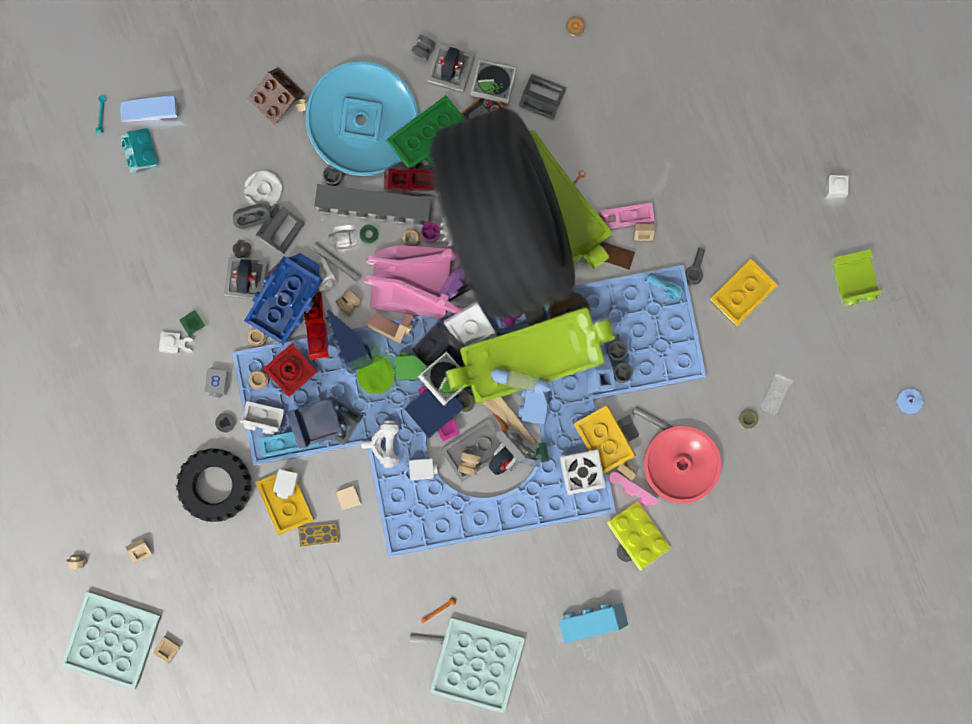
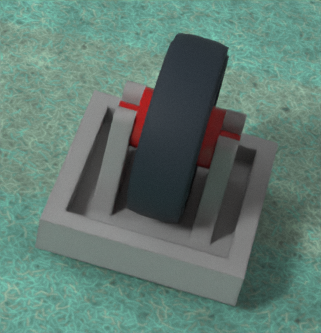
(450, 67)
(245, 277)
(510, 453)

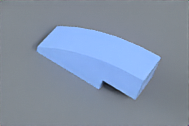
(149, 109)

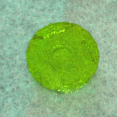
(376, 377)

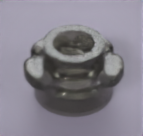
(242, 244)

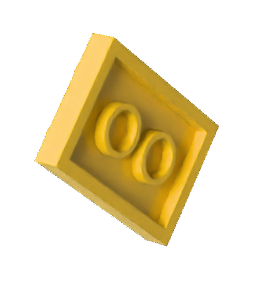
(743, 292)
(604, 433)
(284, 513)

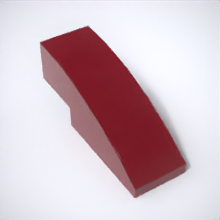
(408, 180)

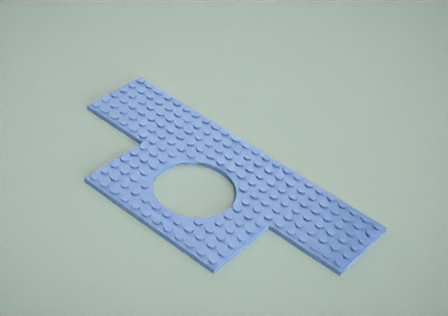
(428, 512)

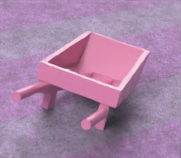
(411, 280)

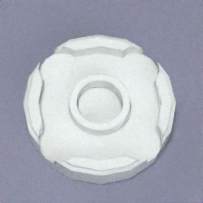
(263, 188)

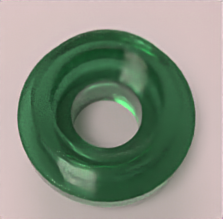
(366, 228)

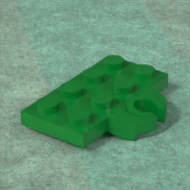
(414, 139)

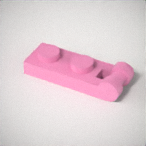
(628, 215)
(631, 488)

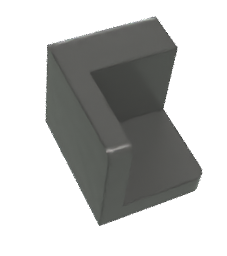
(628, 428)

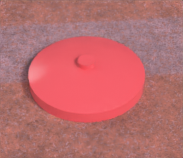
(682, 464)

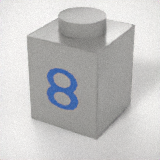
(216, 382)

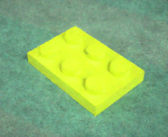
(638, 535)

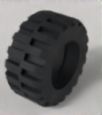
(187, 485)

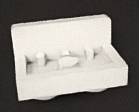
(262, 417)

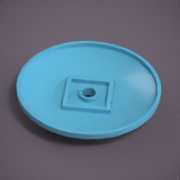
(353, 91)

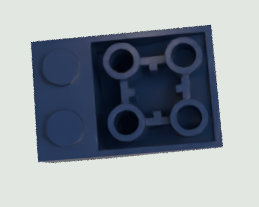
(353, 349)

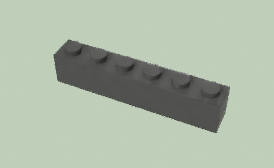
(372, 203)

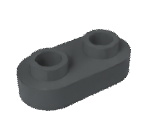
(252, 216)

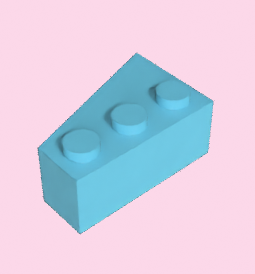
(592, 622)

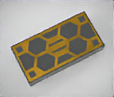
(318, 534)

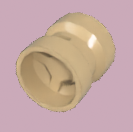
(348, 301)
(469, 464)

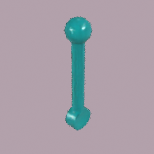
(102, 99)

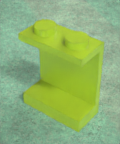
(856, 277)

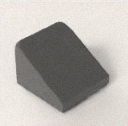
(535, 317)

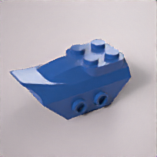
(285, 297)

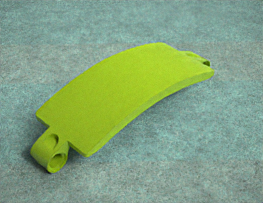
(582, 222)
(541, 351)

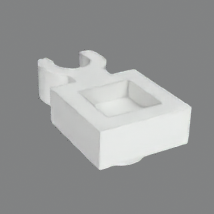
(171, 342)

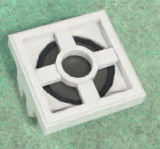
(582, 472)

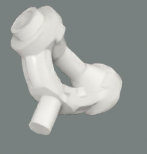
(388, 457)

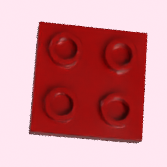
(290, 370)

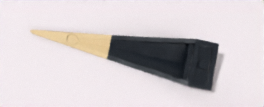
(437, 343)

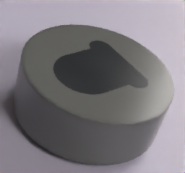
(225, 422)

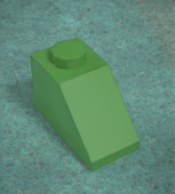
(408, 367)

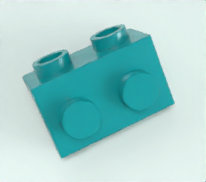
(138, 149)

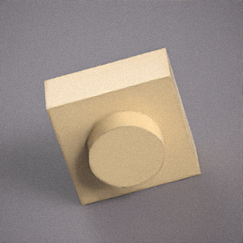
(644, 232)
(627, 471)
(138, 550)
(166, 649)

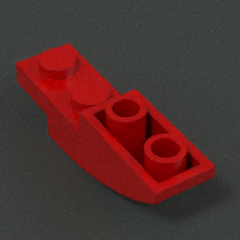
(316, 329)

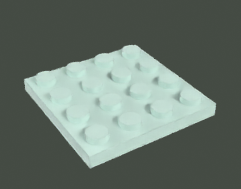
(110, 640)
(477, 665)

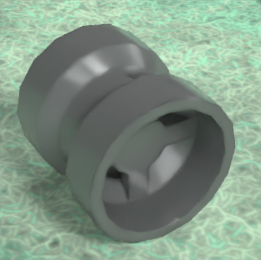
(423, 47)
(330, 173)
(617, 348)
(623, 370)

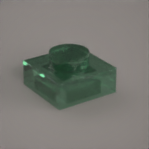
(192, 323)
(542, 453)

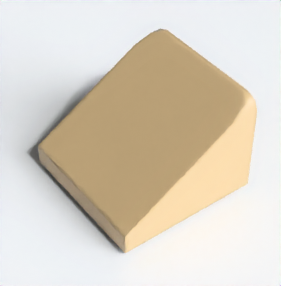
(348, 497)

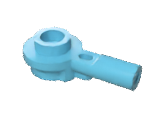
(672, 290)

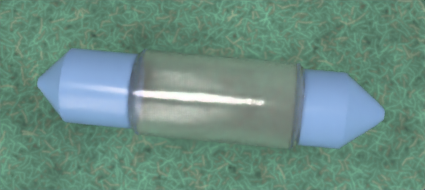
(520, 381)

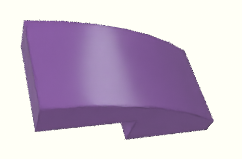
(453, 283)

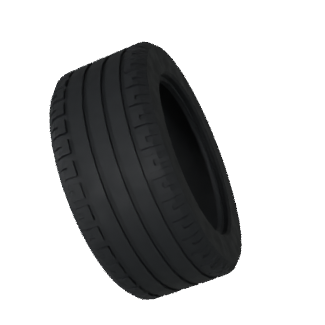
(502, 214)

